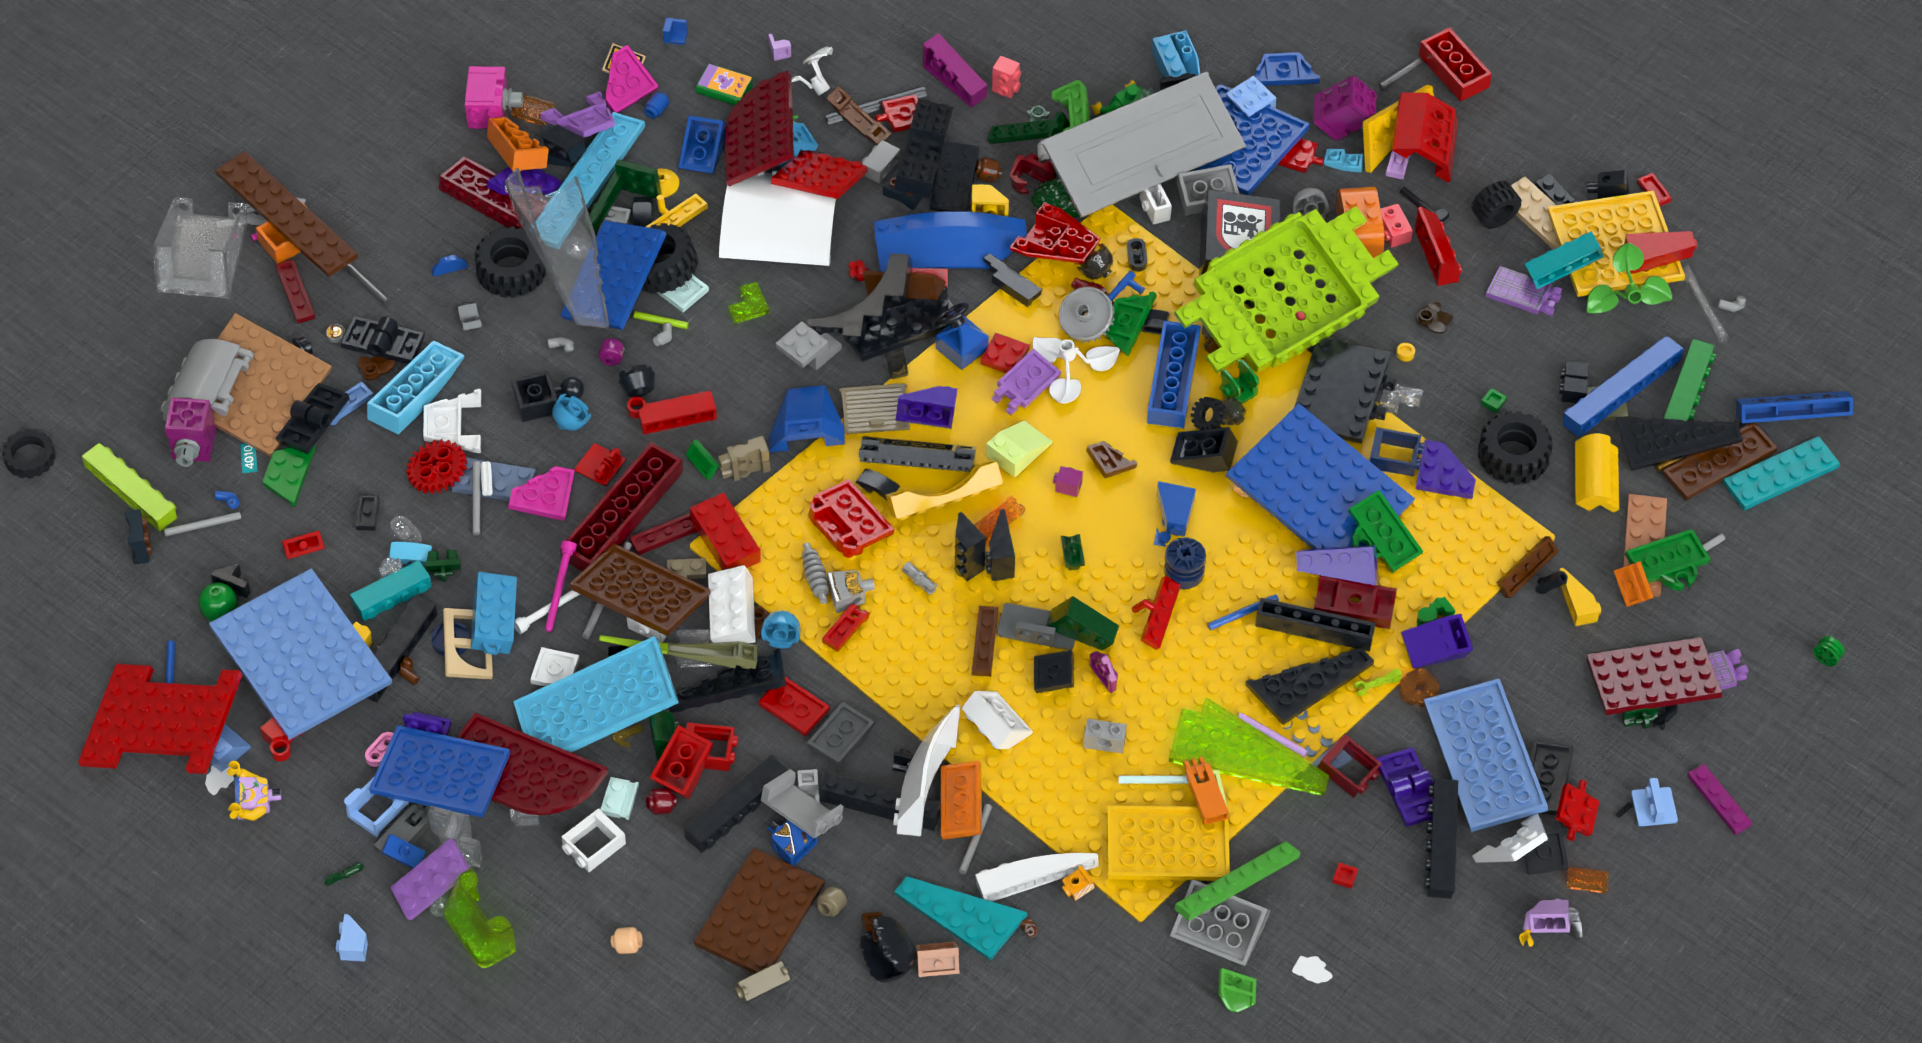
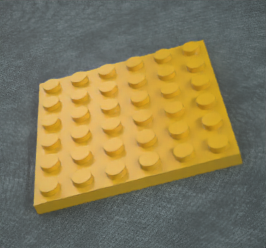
(1610, 222)

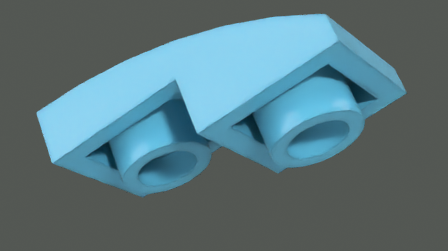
(1340, 160)
(409, 552)

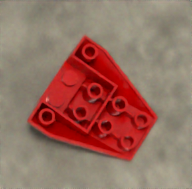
(1056, 237)

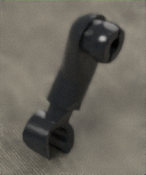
(1666, 716)

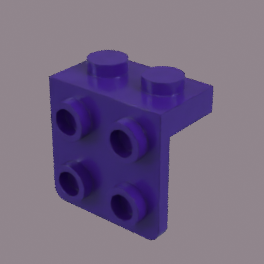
(427, 723)

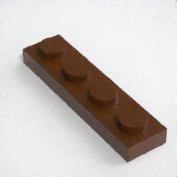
(1527, 567)
(985, 641)

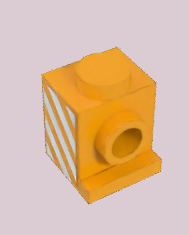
(1081, 888)

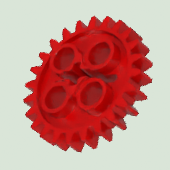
(436, 466)

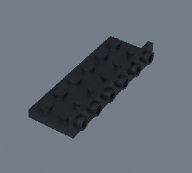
(903, 326)

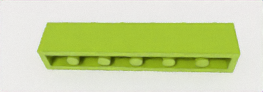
(129, 486)

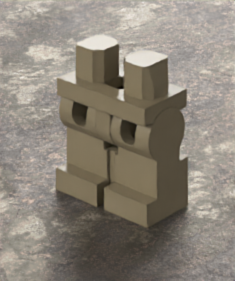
(745, 459)

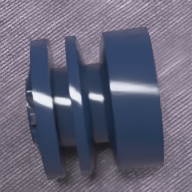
(1185, 562)

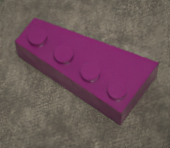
(953, 71)

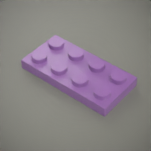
(430, 879)

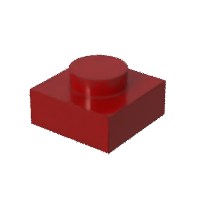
(1345, 875)

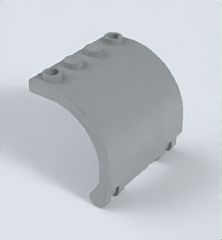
(209, 374)

